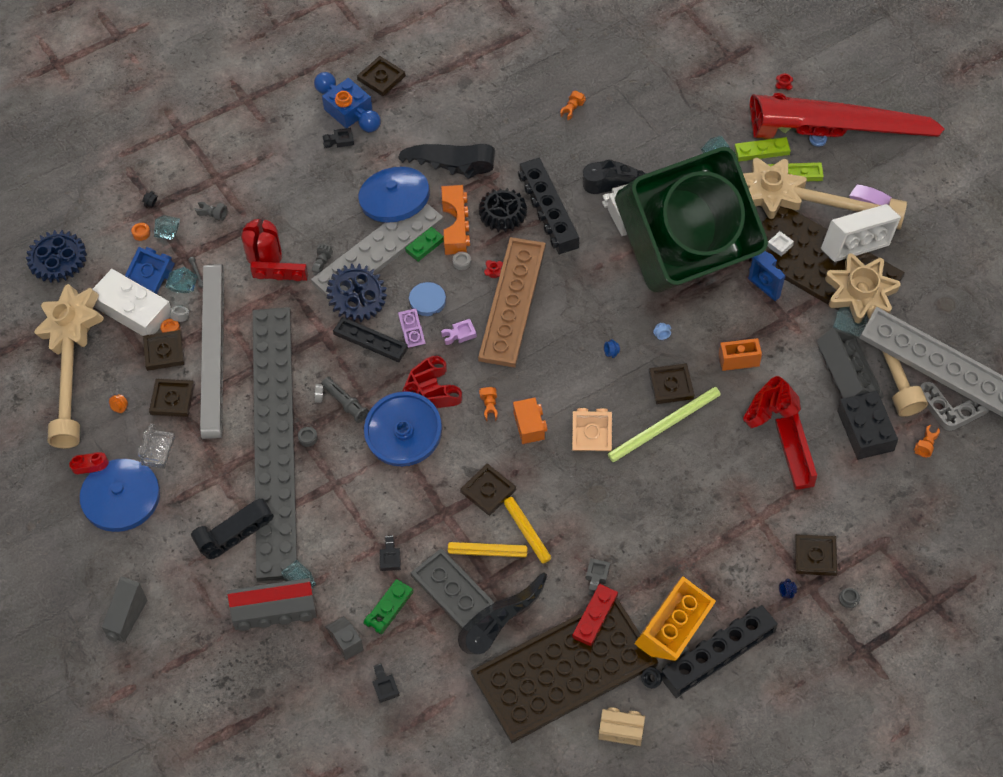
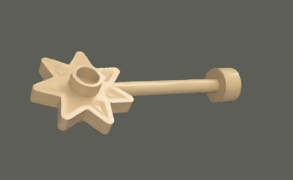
(776, 188)
(863, 290)
(65, 324)

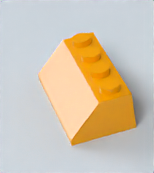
(675, 621)

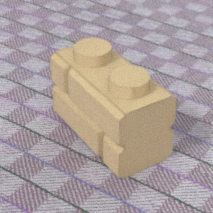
(621, 726)

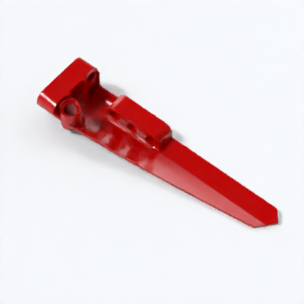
(831, 118)

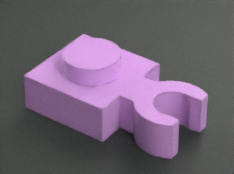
(461, 331)

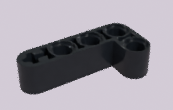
(233, 530)

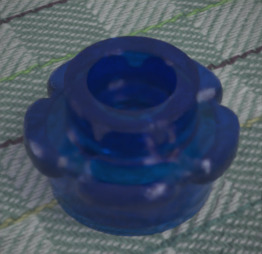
(787, 589)

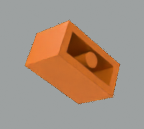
(740, 354)
(529, 420)

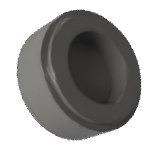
(307, 436)

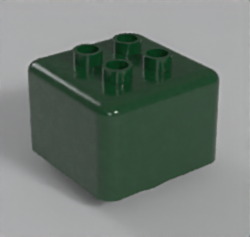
(691, 219)

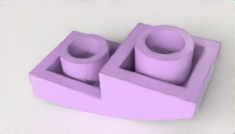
(869, 195)
(411, 328)

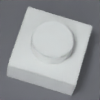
(780, 243)

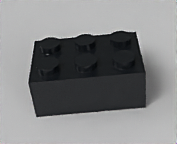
(867, 425)

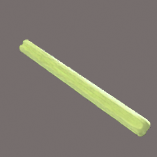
(664, 424)

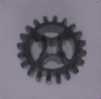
(502, 210)

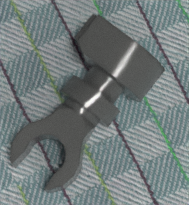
(218, 212)
(323, 253)

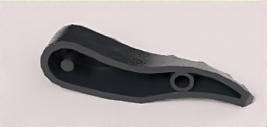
(457, 159)
(608, 174)
(485, 626)

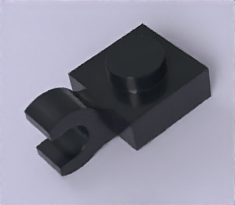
(341, 138)
(390, 557)
(385, 685)

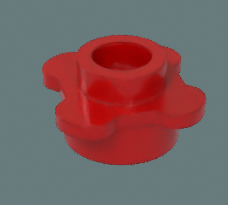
(784, 81)
(493, 273)

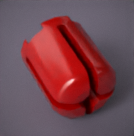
(261, 242)

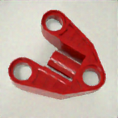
(424, 382)
(776, 397)

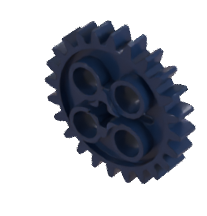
(56, 256)
(341, 298)

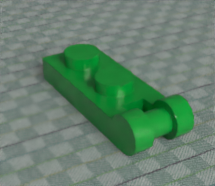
(388, 606)

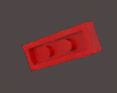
(279, 271)
(595, 615)

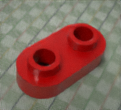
(88, 463)

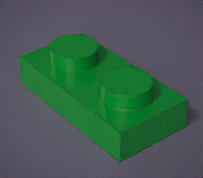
(424, 244)

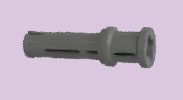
(350, 404)

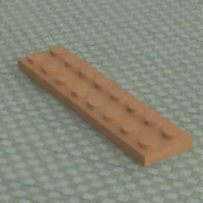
(512, 302)

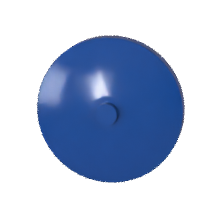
(394, 194)
(403, 429)
(120, 495)

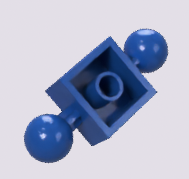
(360, 108)

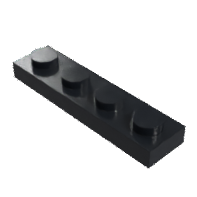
(370, 339)

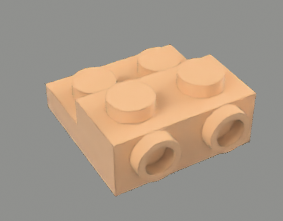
(592, 430)

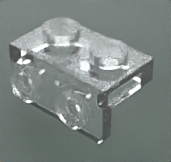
(155, 447)

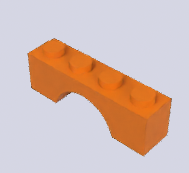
(455, 236)

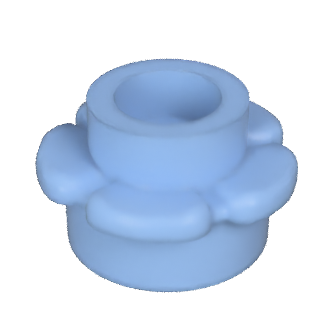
(662, 331)

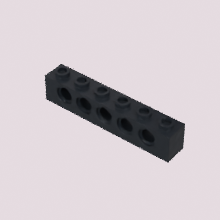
(548, 206)
(681, 683)

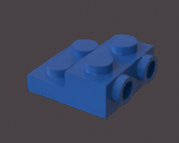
(149, 268)
(766, 275)

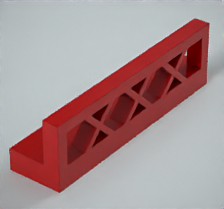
(796, 452)

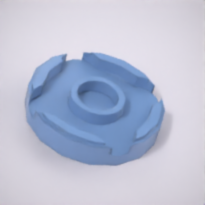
(427, 298)

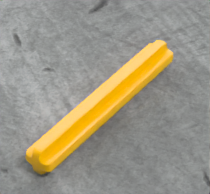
(527, 530)
(487, 549)

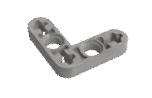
(952, 413)

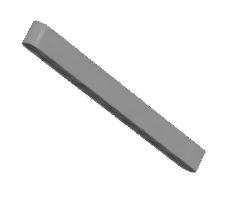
(212, 352)

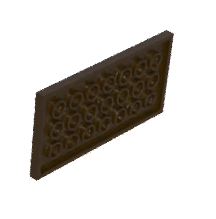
(805, 261)
(560, 673)

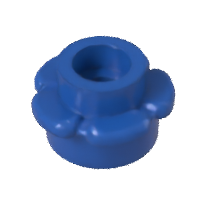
(611, 348)

